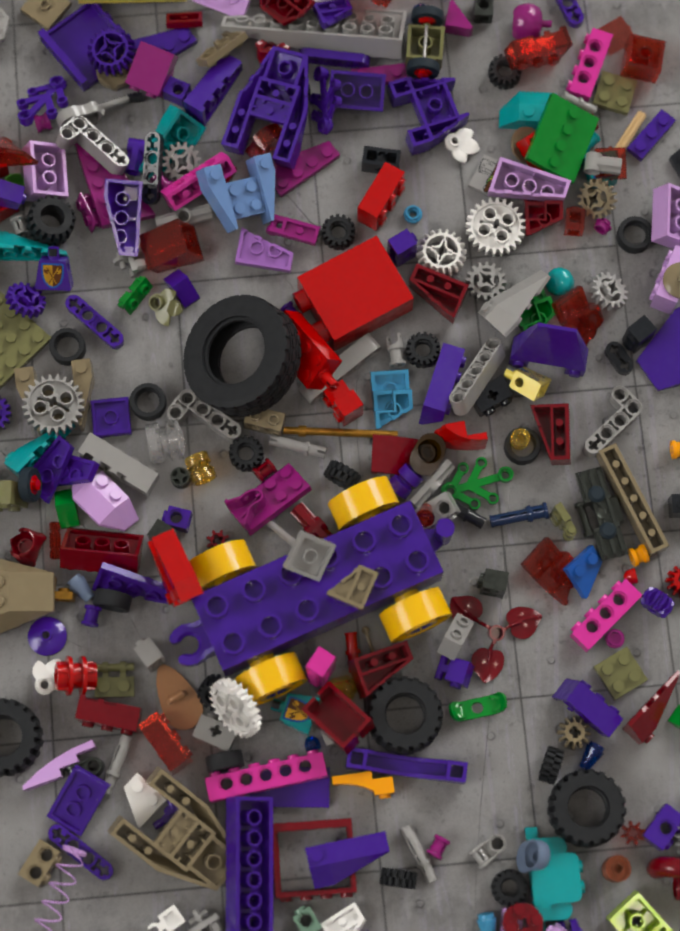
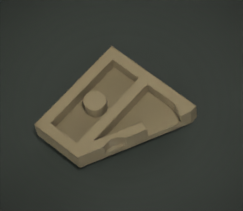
(355, 587)

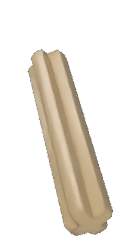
(631, 130)

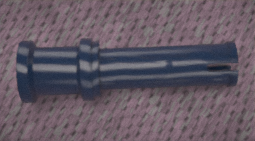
(529, 514)

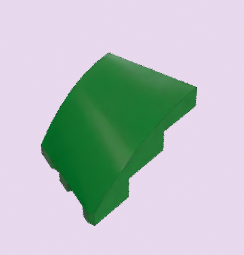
(540, 311)

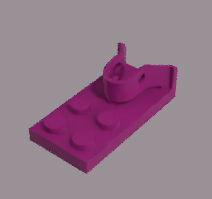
(268, 499)

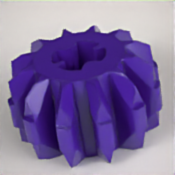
(657, 602)

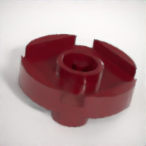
(519, 911)

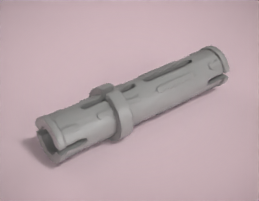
(298, 446)
(117, 761)
(421, 858)

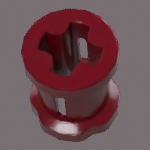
(264, 470)

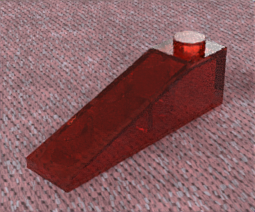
(13, 155)

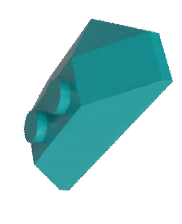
(523, 110)

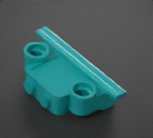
(558, 883)

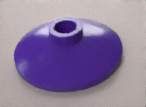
(51, 645)

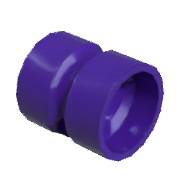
(405, 480)

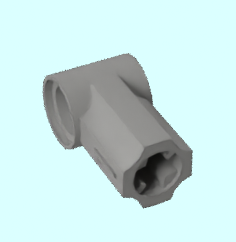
(597, 164)

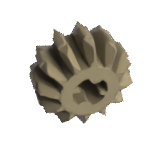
(569, 737)

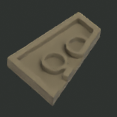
(222, 48)

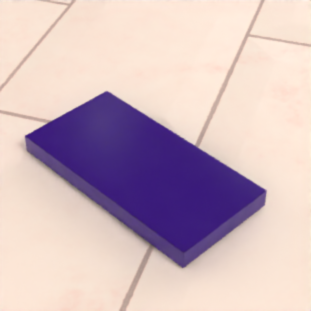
(303, 795)

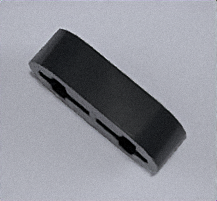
(622, 355)

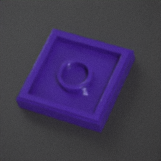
(111, 417)

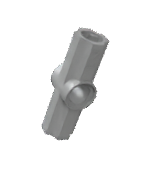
(195, 215)
(431, 484)

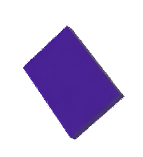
(78, 800)

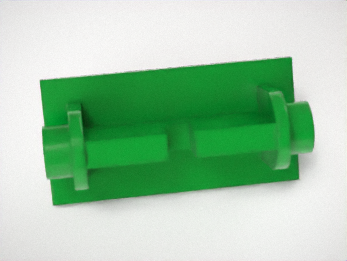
(139, 288)

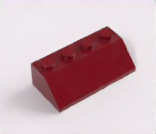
(89, 548)

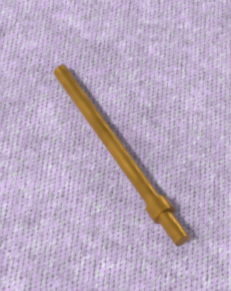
(302, 431)

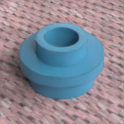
(413, 209)

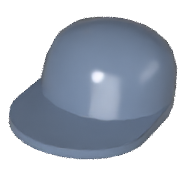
(533, 856)

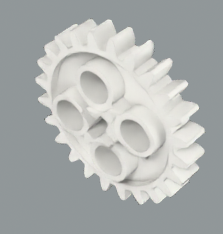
(500, 212)
(235, 707)

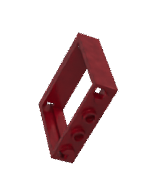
(326, 893)

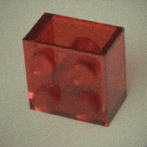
(642, 58)

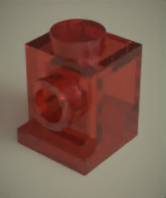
(574, 228)

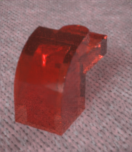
(264, 140)

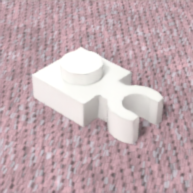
(169, 920)

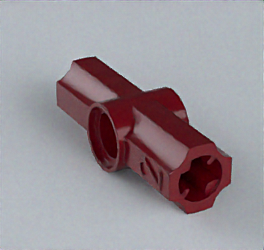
(310, 523)

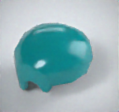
(560, 281)

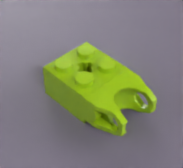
(636, 906)

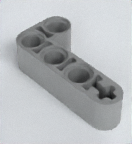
(81, 131)
(207, 418)
(610, 425)

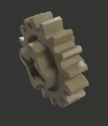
(604, 196)

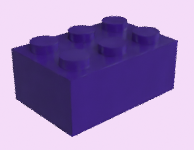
(360, 90)

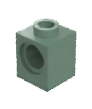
(315, 926)

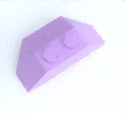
(105, 502)

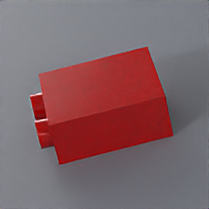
(353, 294)

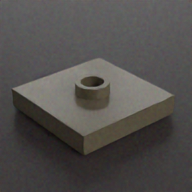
(45, 12)

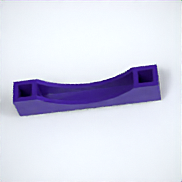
(407, 766)

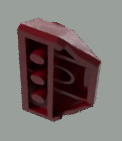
(286, 10)

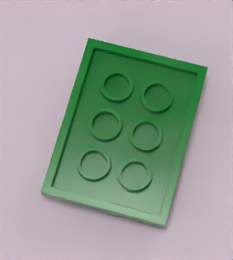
(561, 138)

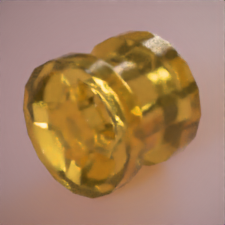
(517, 441)

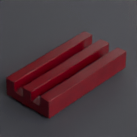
(184, 20)

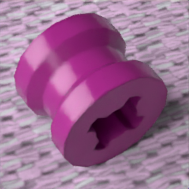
(42, 122)

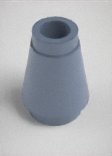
(80, 587)

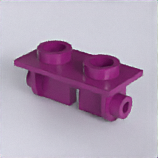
(85, 206)

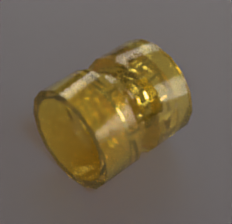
(201, 470)

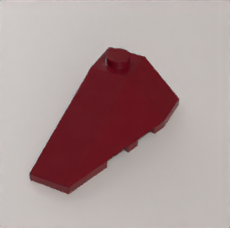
(647, 718)

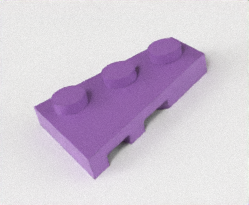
(259, 253)

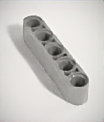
(351, 359)
(477, 376)

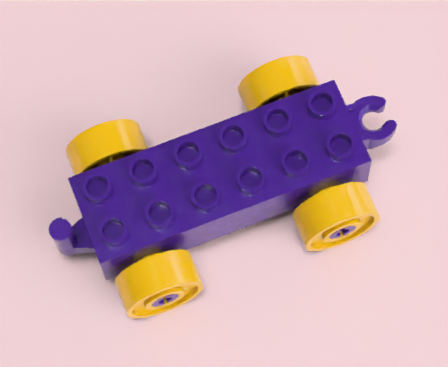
(268, 609)

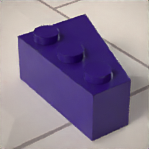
(589, 706)

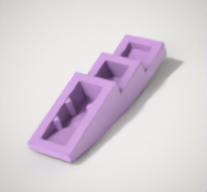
(53, 770)

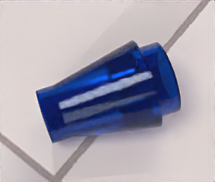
(591, 755)

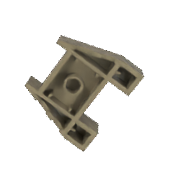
(82, 376)

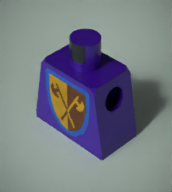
(54, 272)

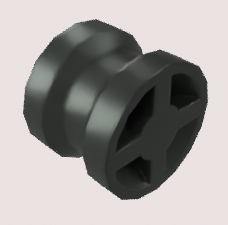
(179, 474)

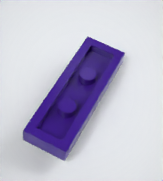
(651, 135)

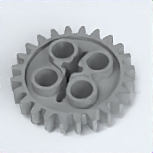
(60, 390)

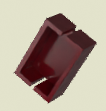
(338, 717)

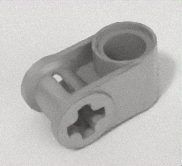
(487, 851)

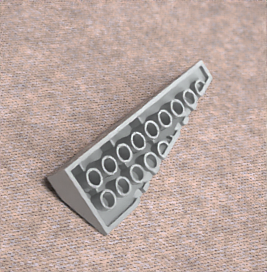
(368, 32)

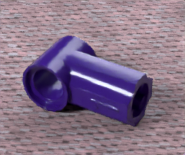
(135, 153)

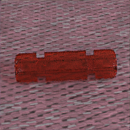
(55, 540)

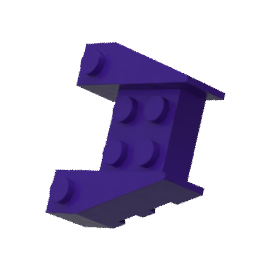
(433, 108)

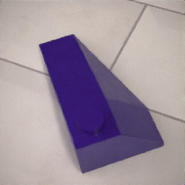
(339, 859)

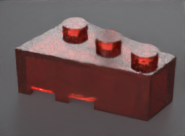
(538, 51)

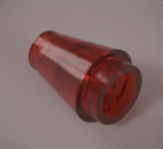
(426, 515)

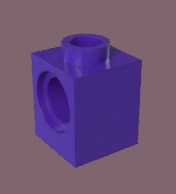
(176, 85)
(184, 524)

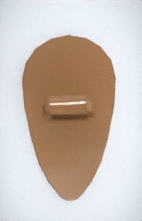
(177, 699)

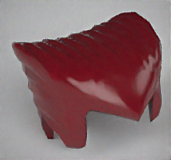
(27, 546)

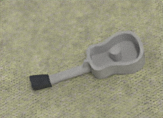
(94, 111)

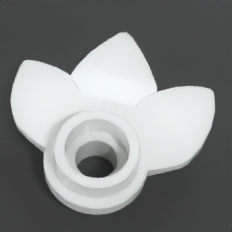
(464, 144)
(44, 673)

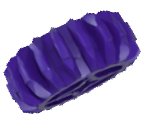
(97, 56)

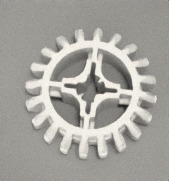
(448, 255)

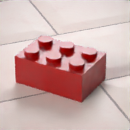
(381, 196)

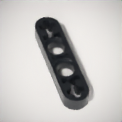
(149, 168)

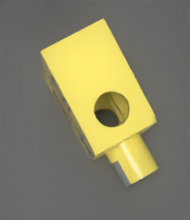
(527, 382)

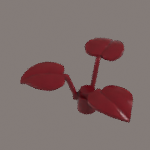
(522, 624)

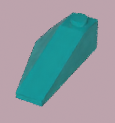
(176, 127)
(22, 249)
(30, 453)

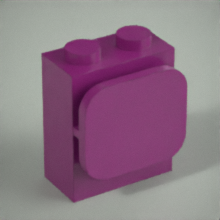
(151, 70)

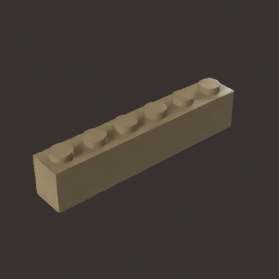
(632, 500)

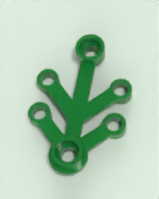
(474, 484)

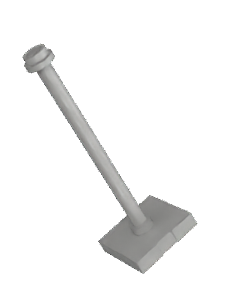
(308, 553)

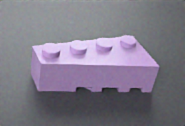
(527, 183)

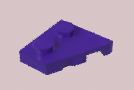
(332, 11)

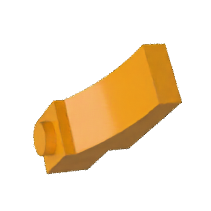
(380, 786)

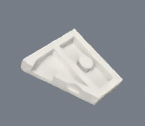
(142, 799)
(345, 920)

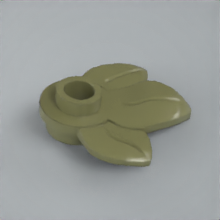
(168, 306)

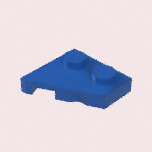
(584, 570)

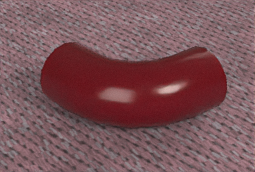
(664, 867)

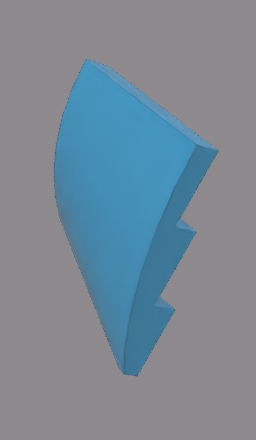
(390, 395)

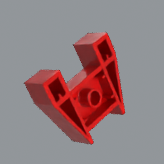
(174, 568)

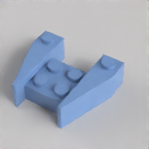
(241, 197)

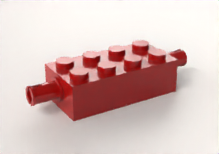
(317, 357)

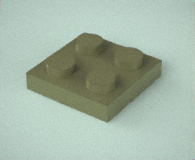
(614, 93)
(620, 673)

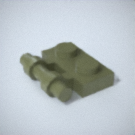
(562, 519)
(115, 686)

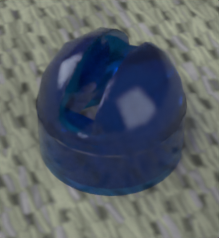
(312, 743)

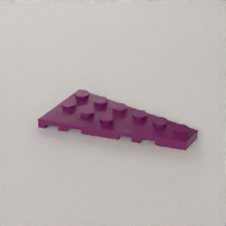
(95, 179)

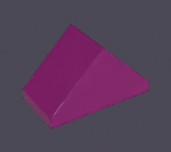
(456, 22)

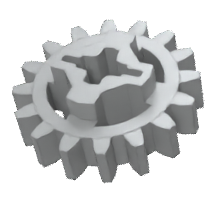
(174, 157)
(481, 288)
(608, 291)

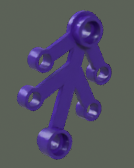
(56, 85)
(324, 118)

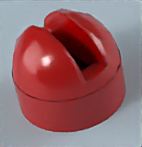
(631, 576)

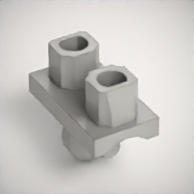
(134, 266)
(212, 922)

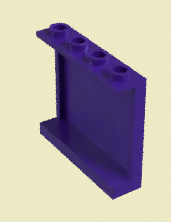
(70, 39)

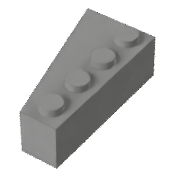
(120, 465)

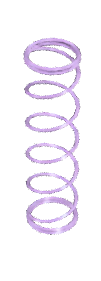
(76, 852)

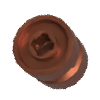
(616, 868)

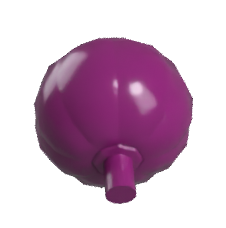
(528, 21)

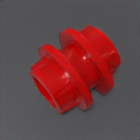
(75, 675)

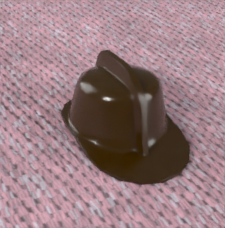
(427, 454)

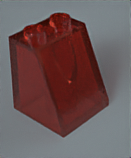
(171, 246)

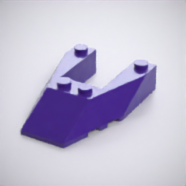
(275, 95)

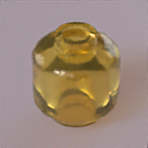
(345, 685)

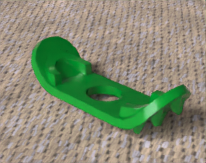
(491, 705)

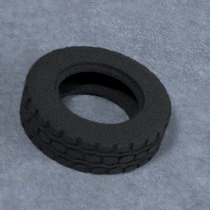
(274, 373)

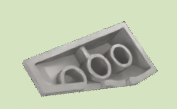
(506, 308)

